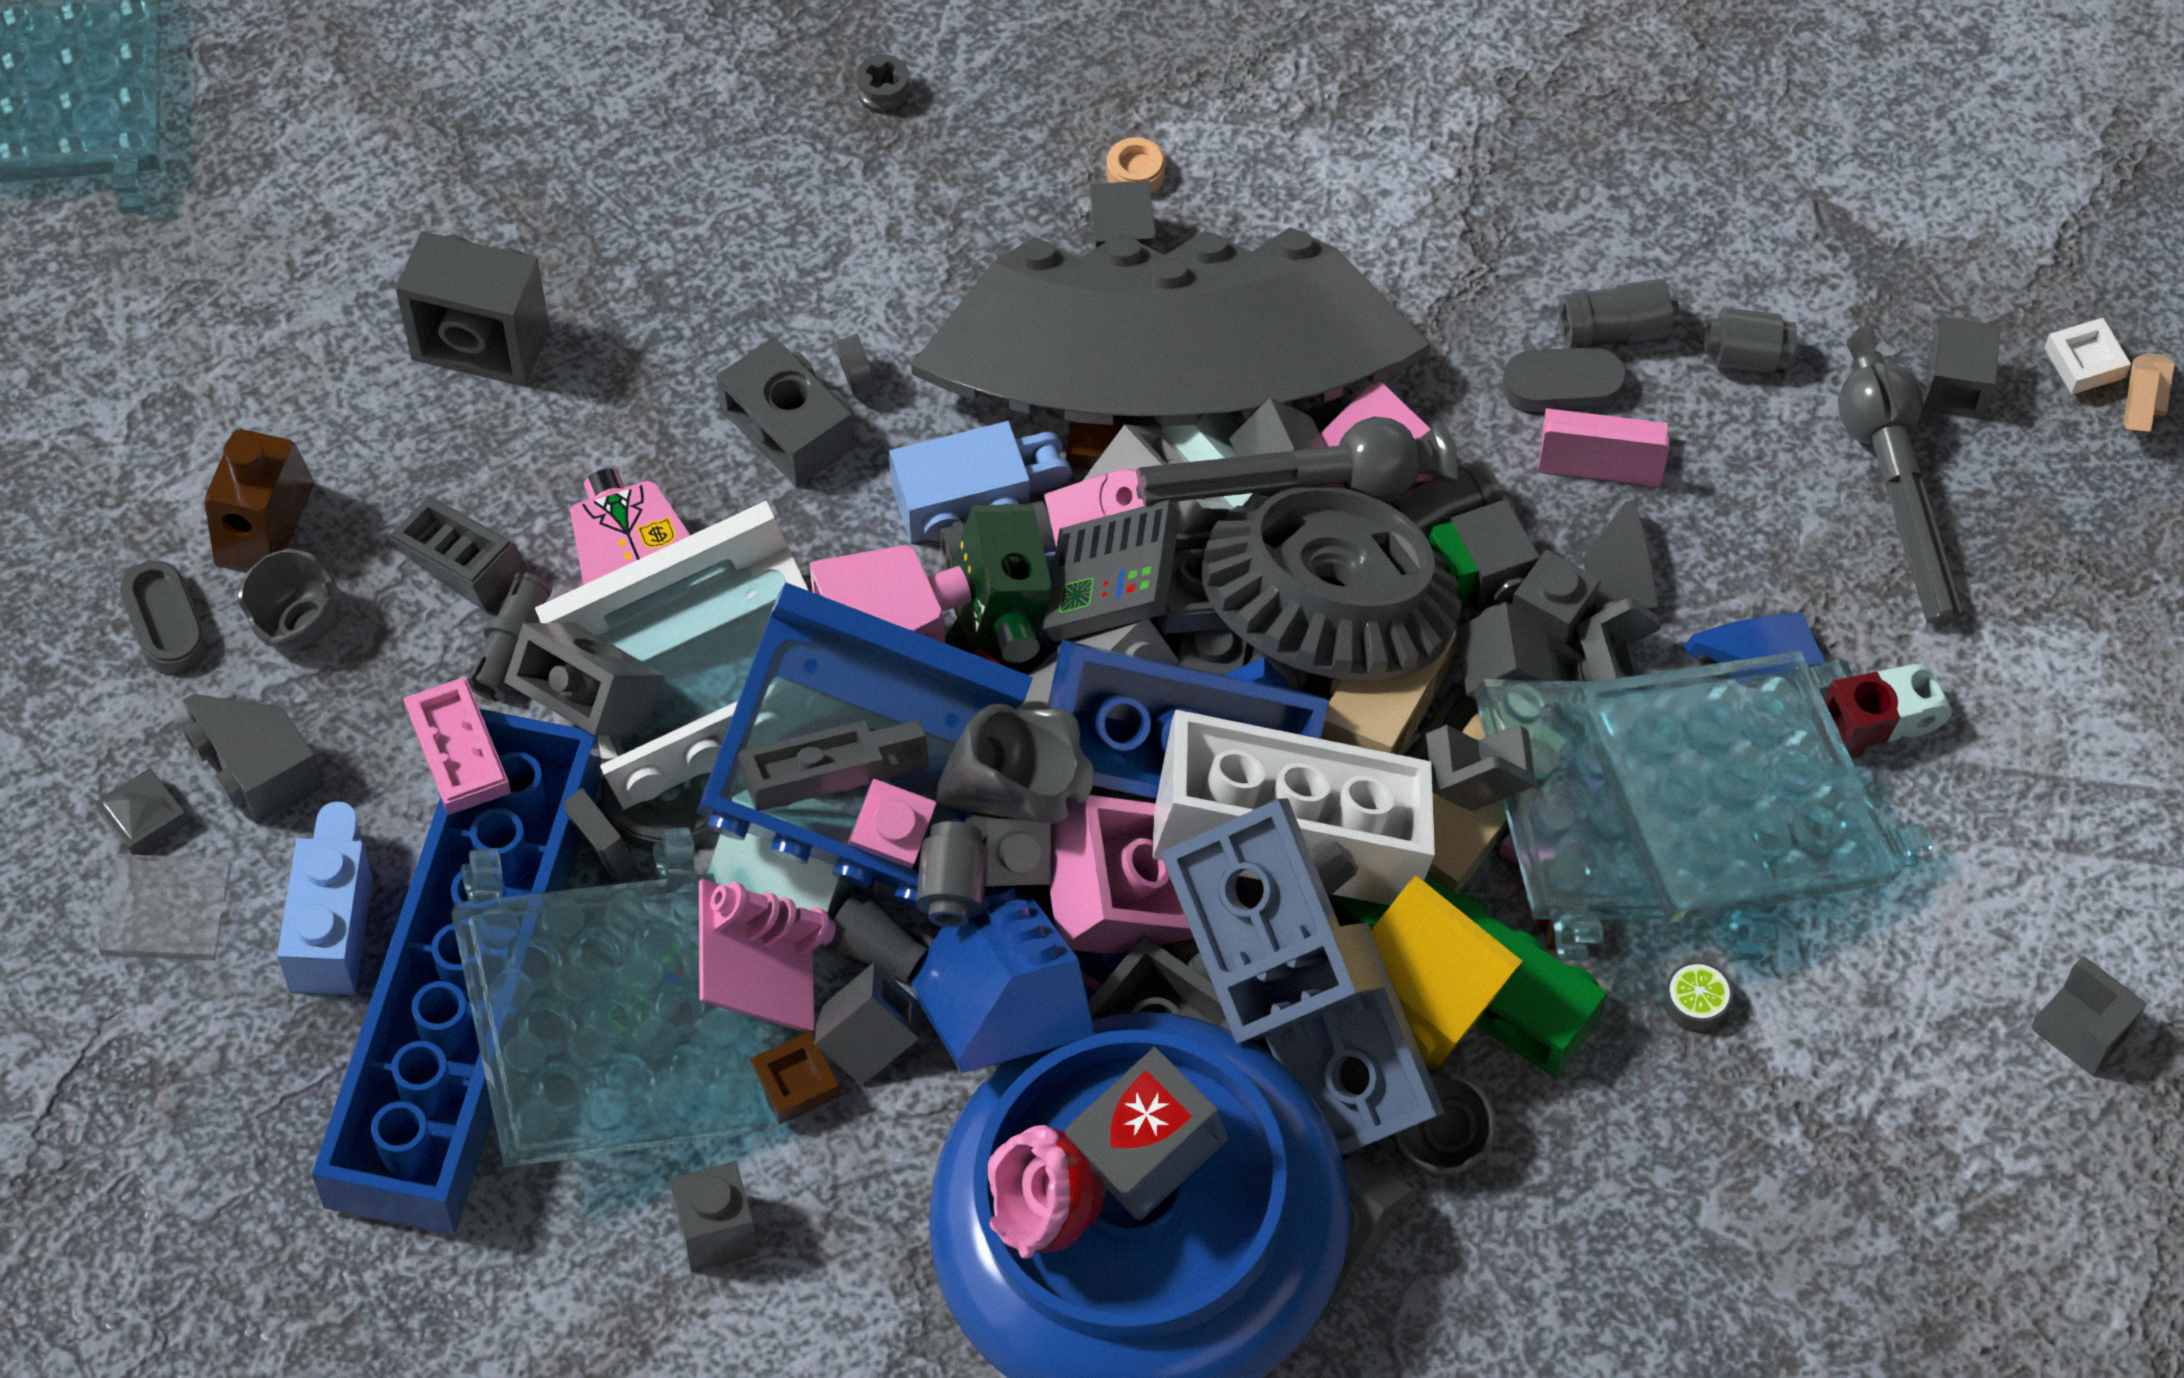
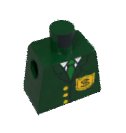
(1006, 580)

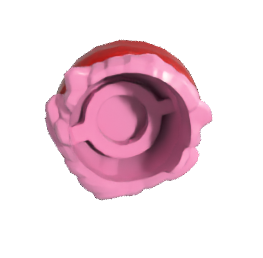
(1043, 1191)

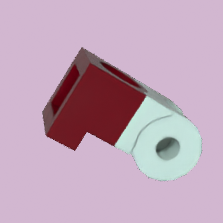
(1886, 706)

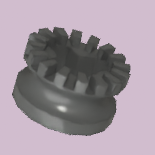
(888, 95)

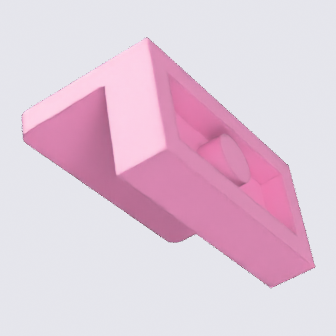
(1603, 447)

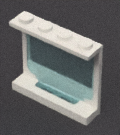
(699, 622)

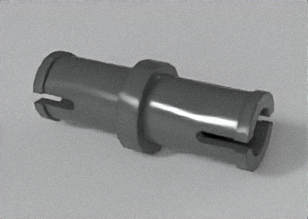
(503, 633)

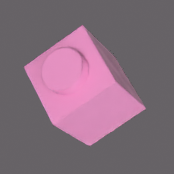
(891, 823)

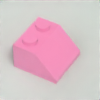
(1106, 880)

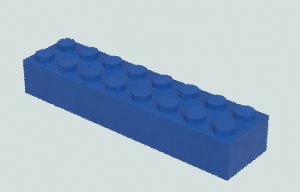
(416, 1082)

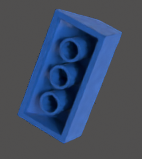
(1130, 702)
(1002, 984)

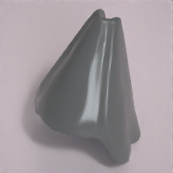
(1017, 765)

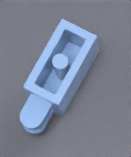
(982, 466)
(326, 906)

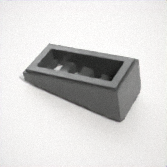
(485, 578)

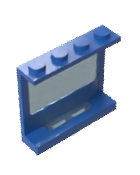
(834, 668)

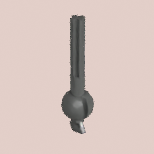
(1882, 408)
(1372, 458)

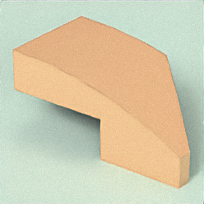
(2148, 390)

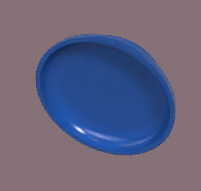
(1199, 1287)

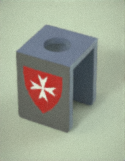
(1148, 1133)

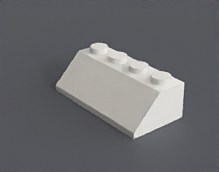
(1338, 791)

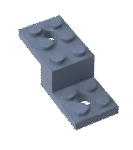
(1300, 975)

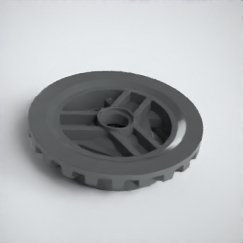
(1379, 626)

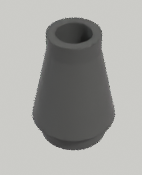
(872, 935)

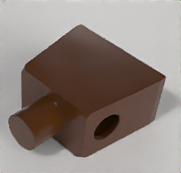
(258, 483)

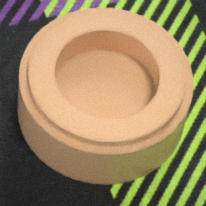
(1136, 161)

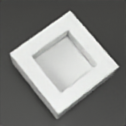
(2087, 356)

